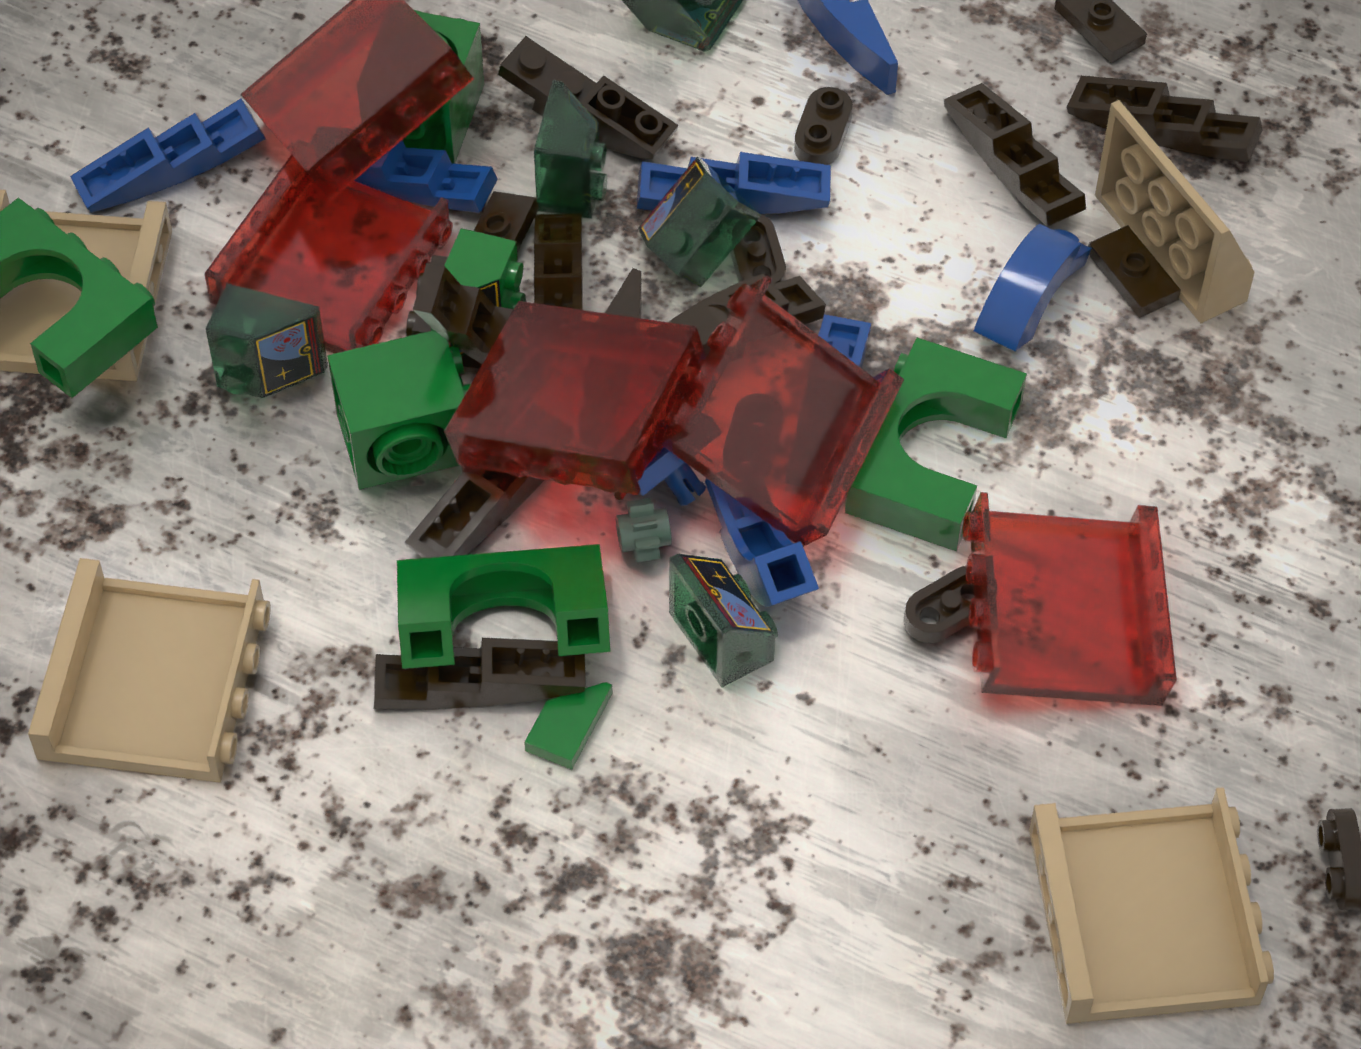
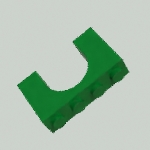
(105, 320)
(936, 386)
(444, 590)

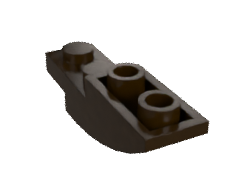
(623, 119)
(791, 294)

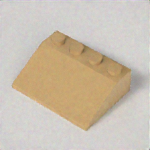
(1170, 219)

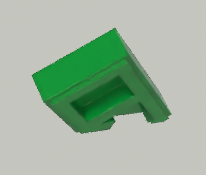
(567, 725)

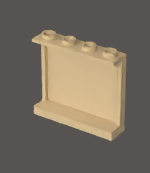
(131, 244)
(148, 676)
(1149, 911)

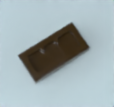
(1103, 26)
(508, 216)
(1134, 271)

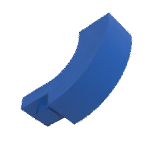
(1028, 284)
(760, 553)

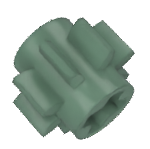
(643, 530)

